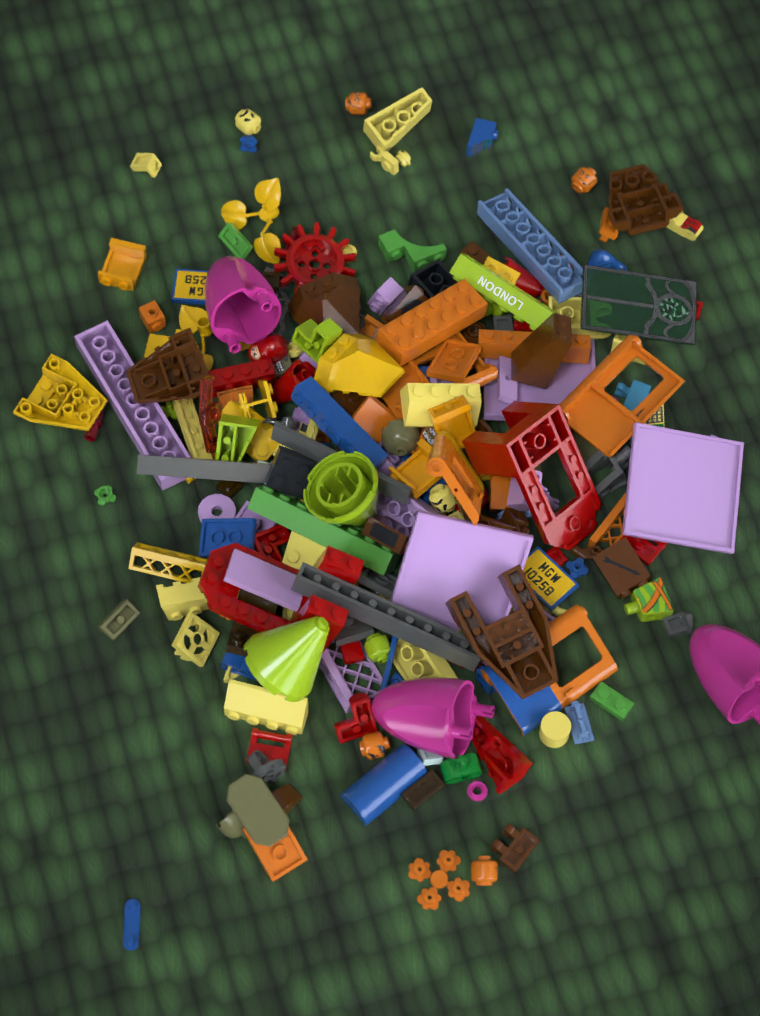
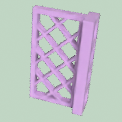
(336, 679)

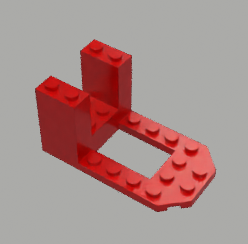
(533, 436)
(223, 599)

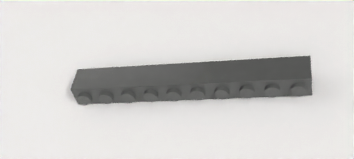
(387, 616)

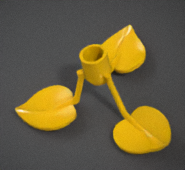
(269, 195)
(198, 320)

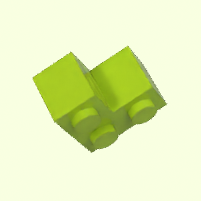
(316, 338)

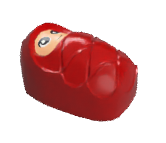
(269, 347)

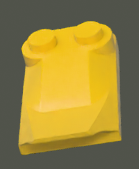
(261, 445)

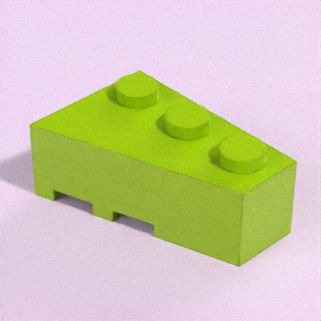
(234, 437)

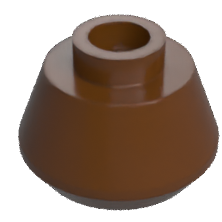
(471, 332)

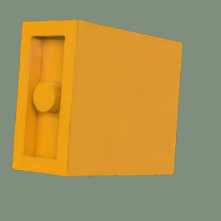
(123, 264)
(454, 418)
(414, 471)

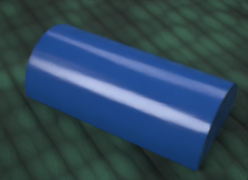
(384, 784)

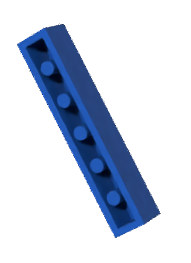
(336, 421)

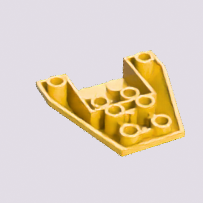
(62, 398)

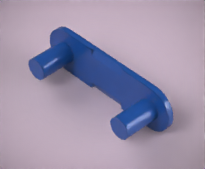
(131, 924)

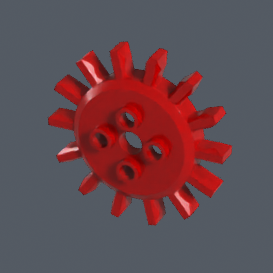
(301, 251)

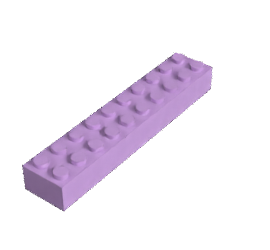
(143, 422)

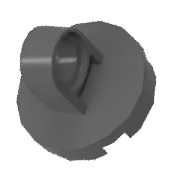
(267, 770)

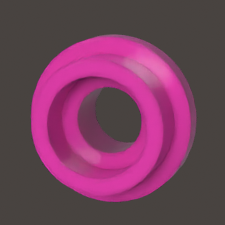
(477, 785)

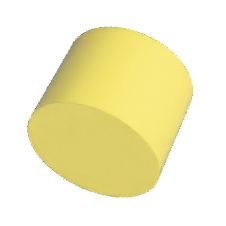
(555, 729)

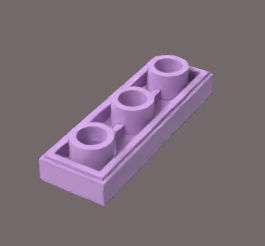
(505, 386)

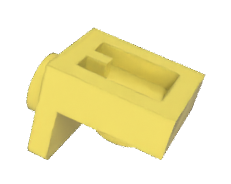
(146, 162)

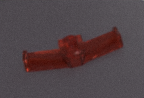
(208, 414)

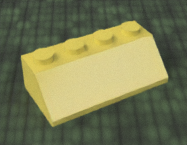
(419, 397)
(418, 663)
(262, 707)

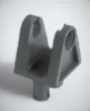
(615, 479)

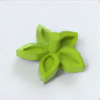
(169, 410)

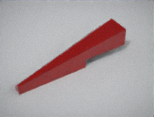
(502, 758)

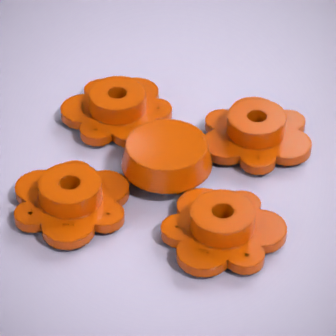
(439, 879)

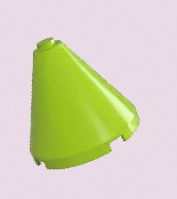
(343, 489)
(288, 657)

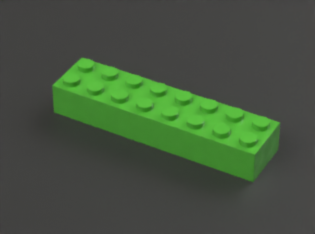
(347, 538)

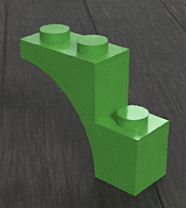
(395, 247)

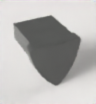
(678, 623)

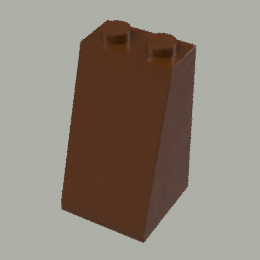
(542, 352)

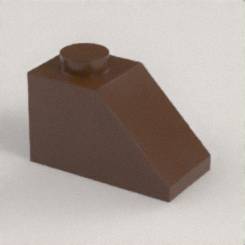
(287, 797)

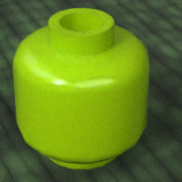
(377, 648)

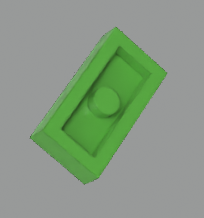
(235, 241)
(611, 701)

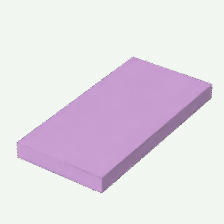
(262, 579)

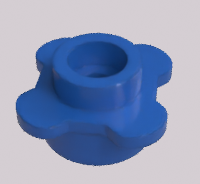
(248, 143)
(577, 573)

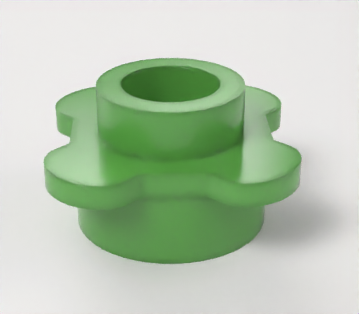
(102, 491)

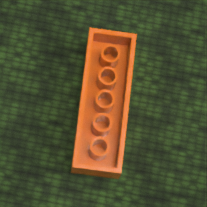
(432, 322)

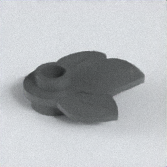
(286, 421)

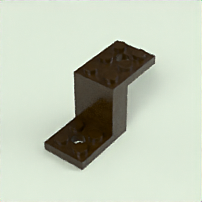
(240, 633)

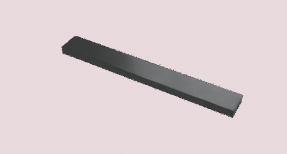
(318, 451)
(202, 468)

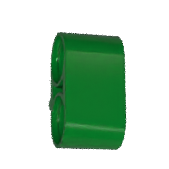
(461, 769)

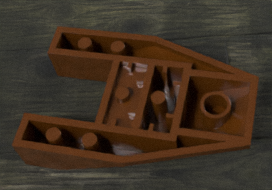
(516, 645)

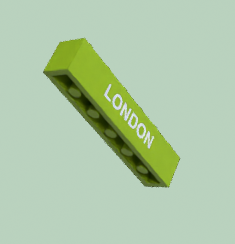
(501, 291)

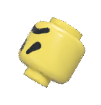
(248, 122)
(442, 498)

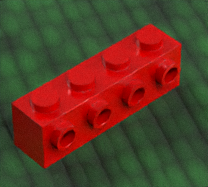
(243, 375)

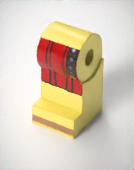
(685, 226)

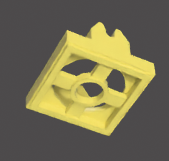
(200, 625)

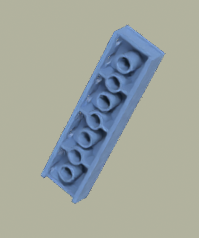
(531, 246)

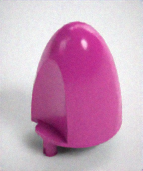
(239, 303)
(728, 670)
(431, 713)

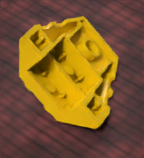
(357, 366)

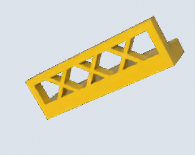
(165, 556)

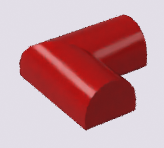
(268, 540)
(361, 722)

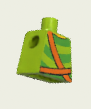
(650, 602)

